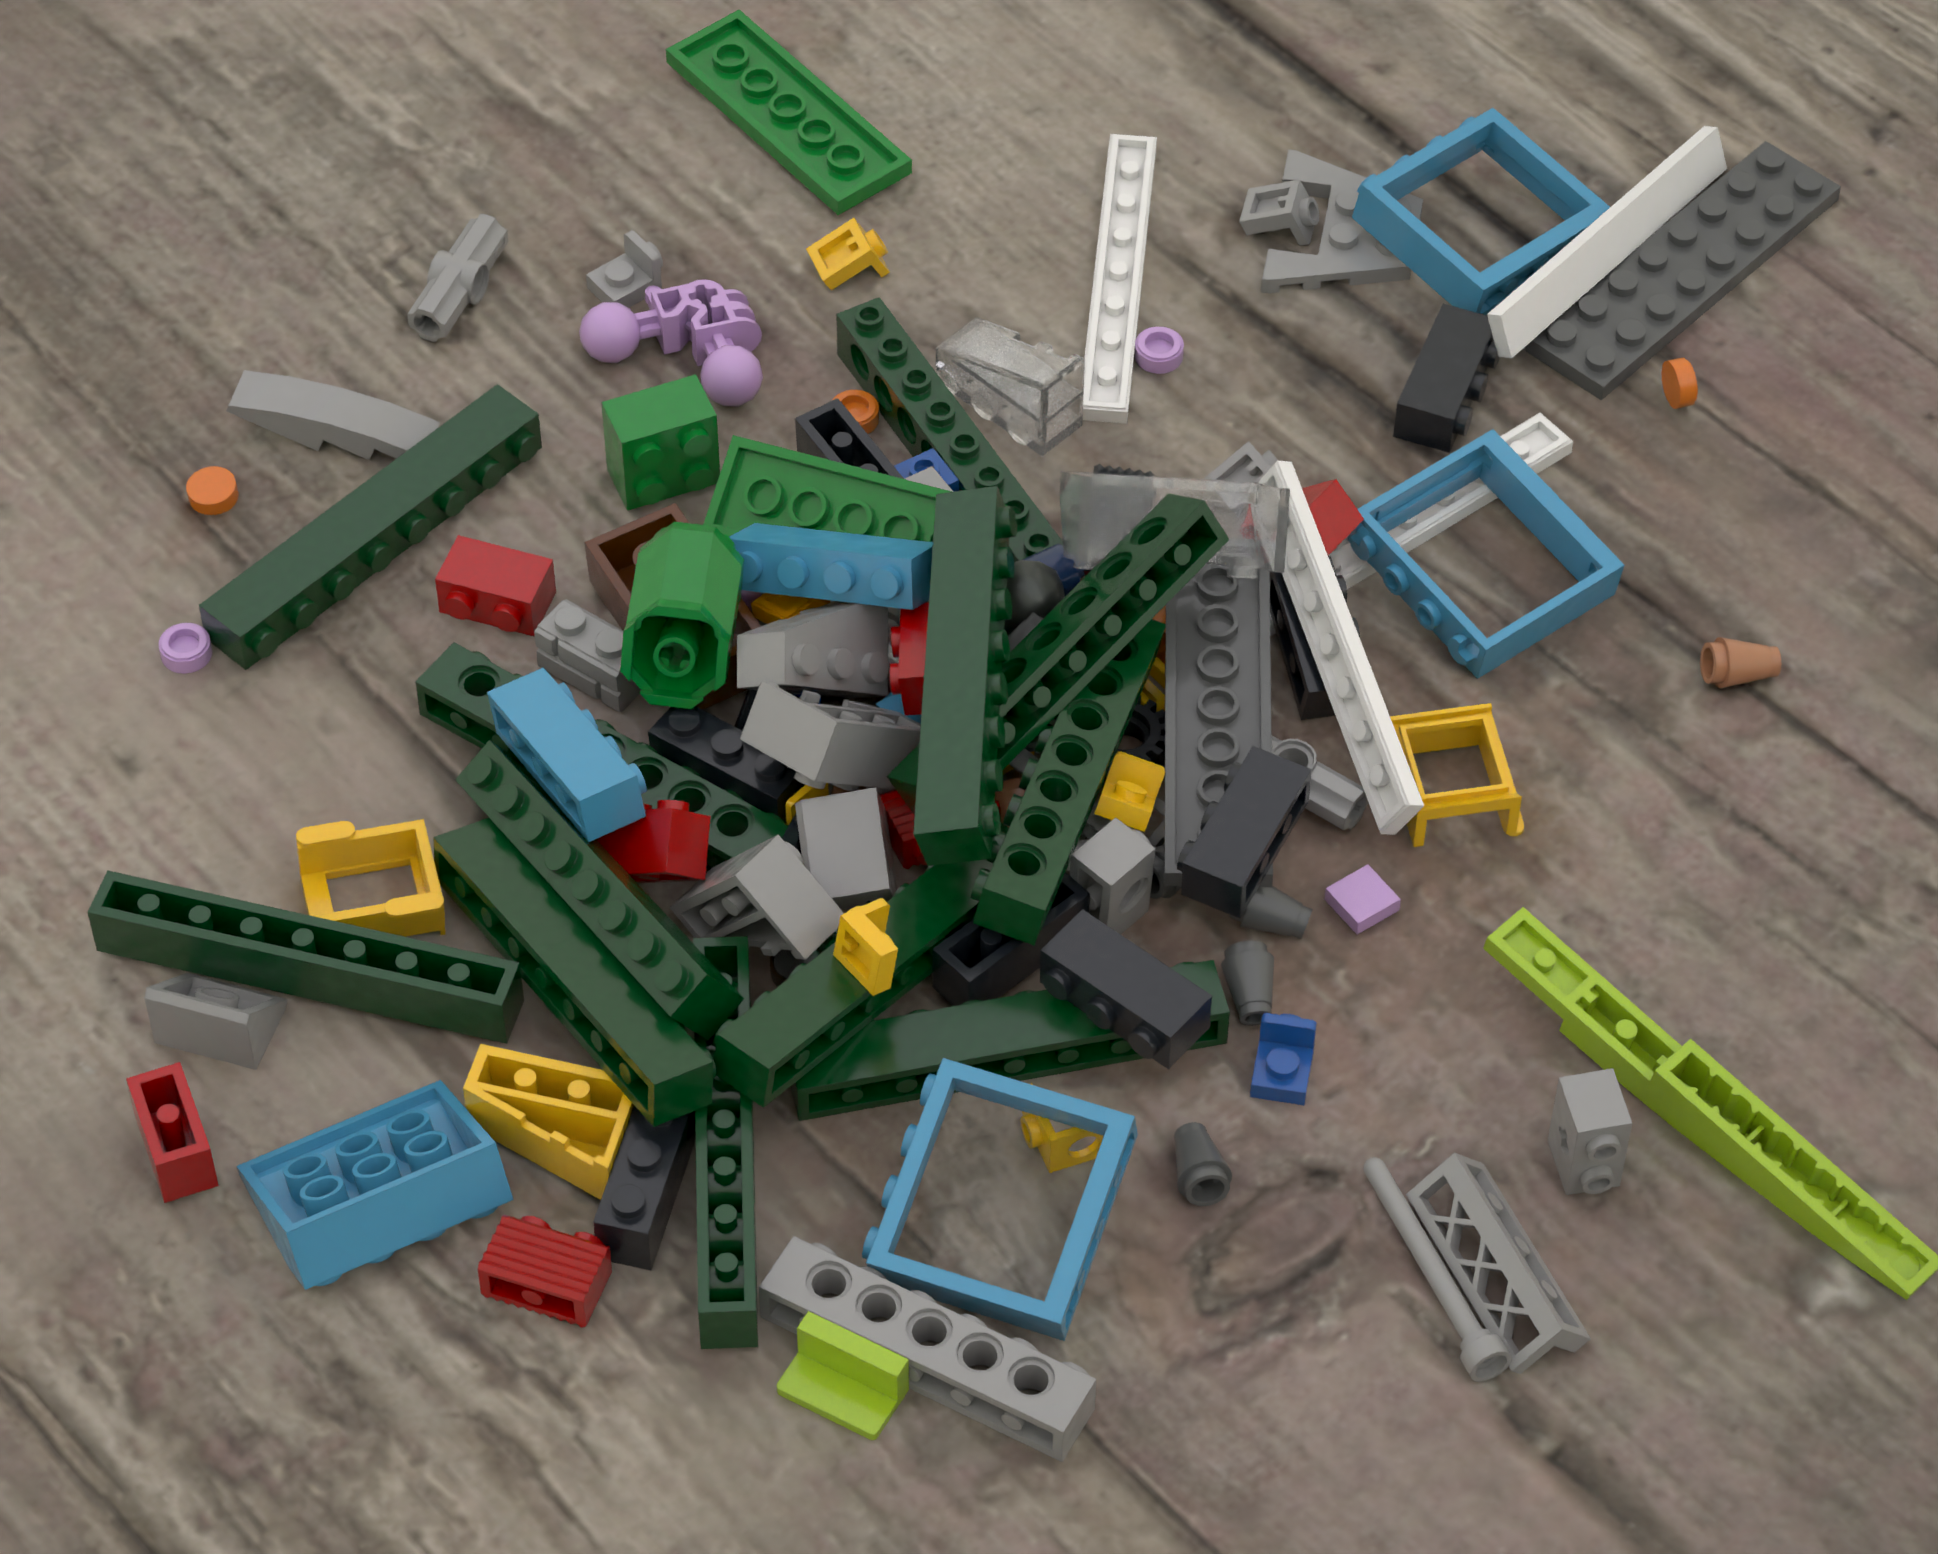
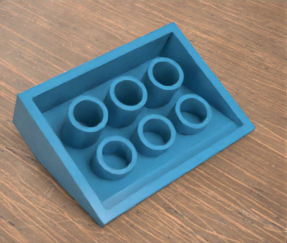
(376, 1184)

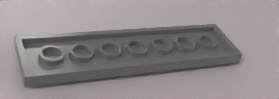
(1684, 269)
(1212, 696)

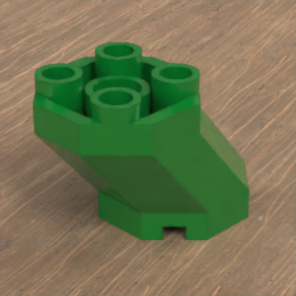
(682, 614)

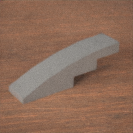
(320, 412)

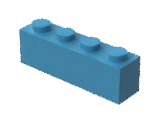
(835, 565)
(568, 754)

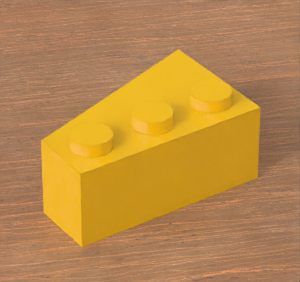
(550, 1113)

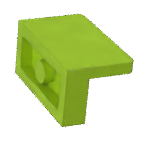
(844, 1377)

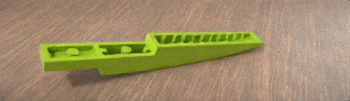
(1711, 1107)

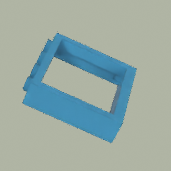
(1432, 257)
(1532, 504)
(1057, 1311)

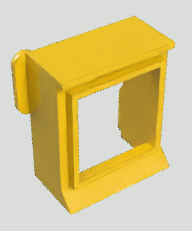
(1458, 729)
(340, 851)

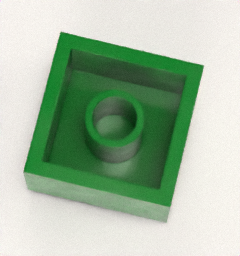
(661, 442)

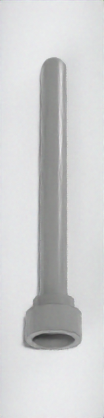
(1482, 1352)

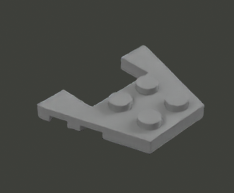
(1345, 246)

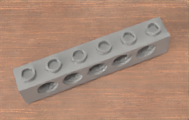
(942, 1371)

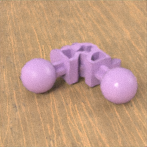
(700, 312)

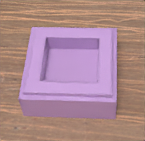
(1362, 899)

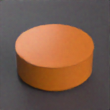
(1679, 383)
(862, 407)
(212, 490)

